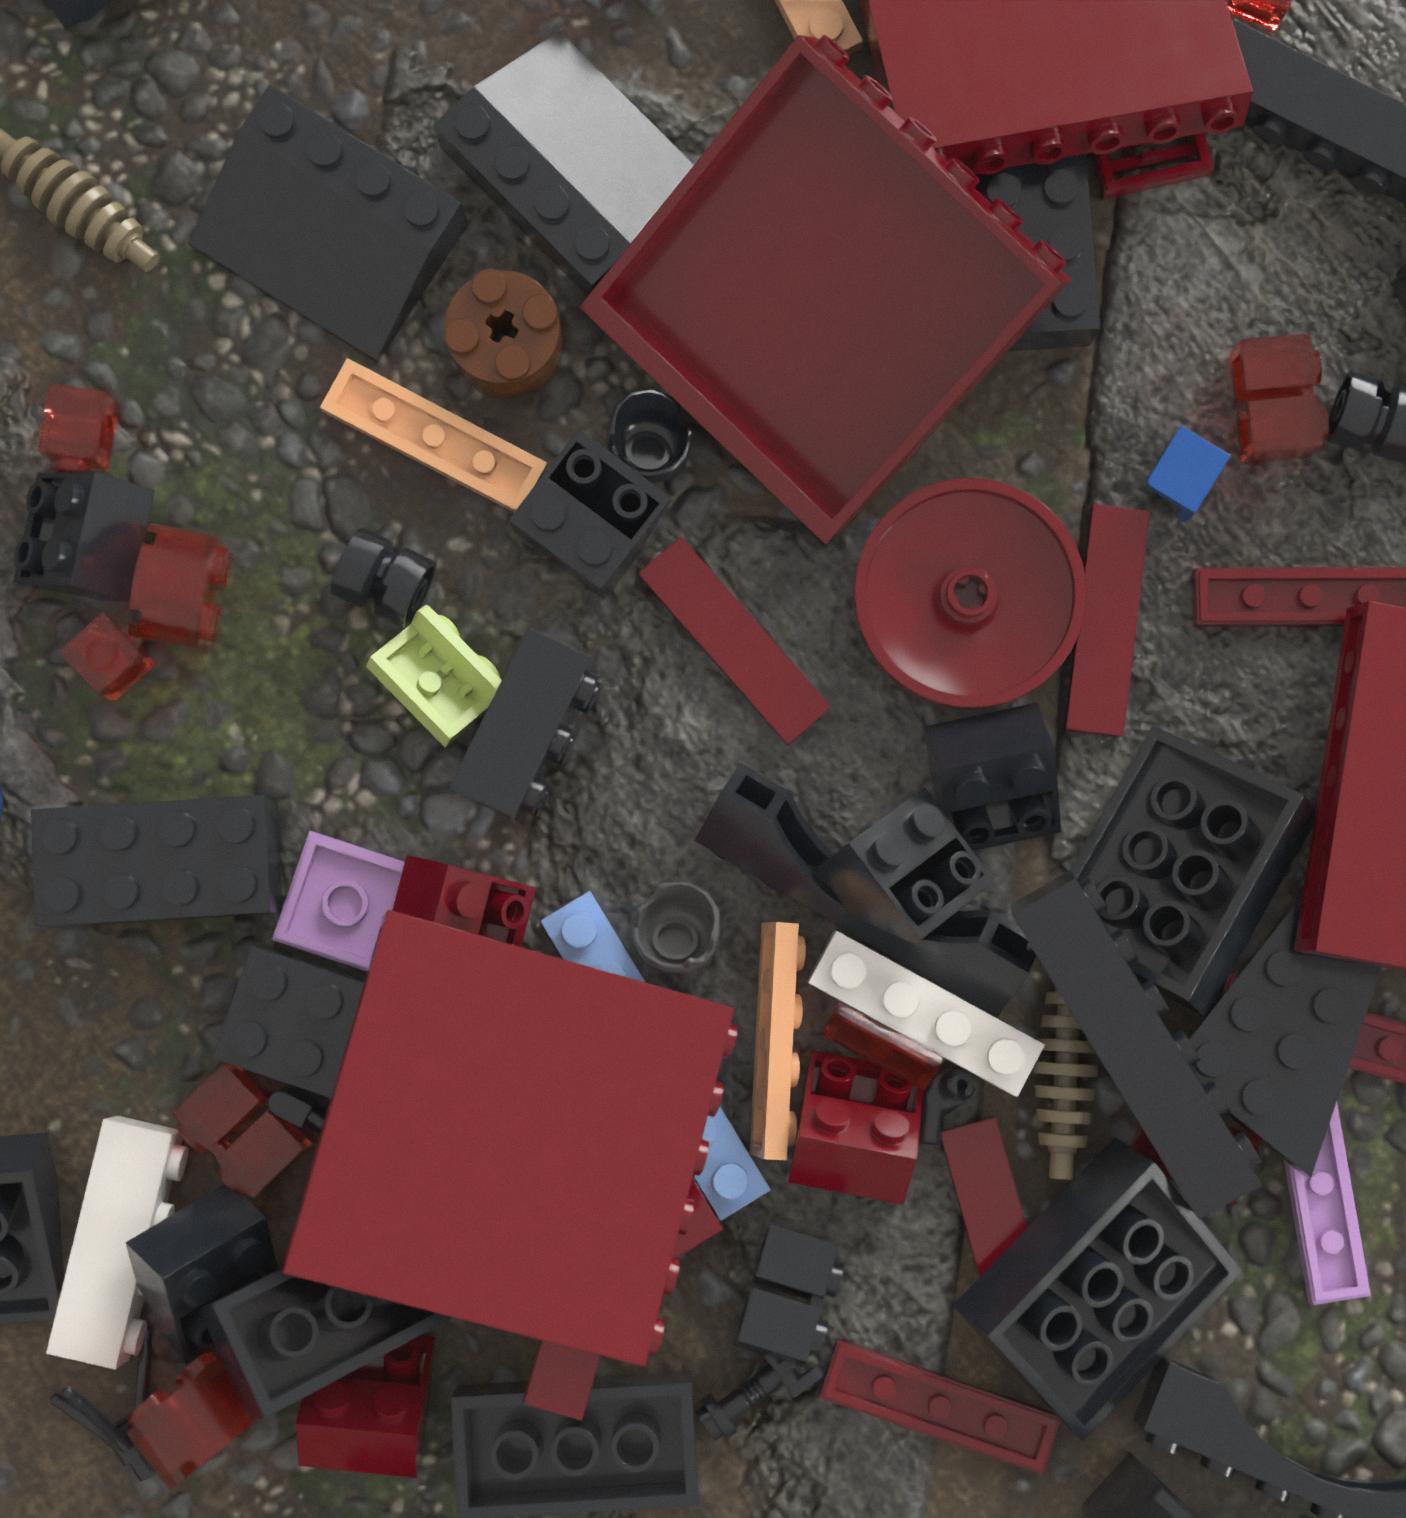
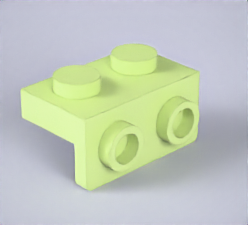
(436, 675)

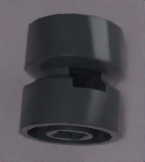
(1369, 415)
(380, 576)

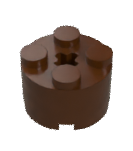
(493, 304)

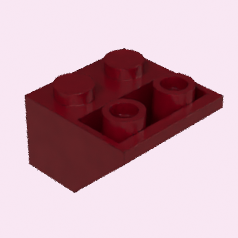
(464, 900)
(856, 1129)
(371, 1416)

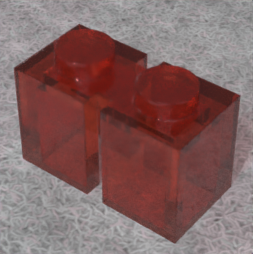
(1277, 385)
(219, 1110)

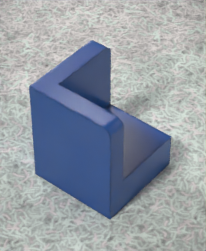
(1187, 471)

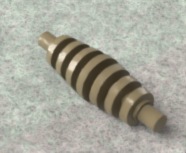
(74, 201)
(1062, 1140)

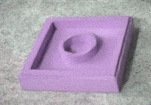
(338, 900)

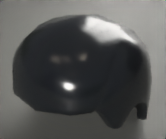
(649, 434)

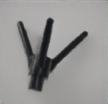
(114, 1435)

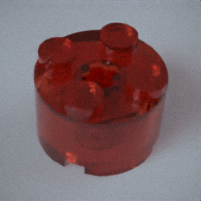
(178, 586)
(191, 1423)

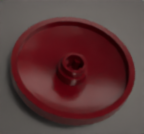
(970, 593)

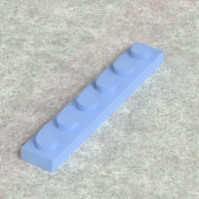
(587, 938)

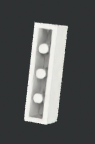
(925, 1013)
(123, 1197)

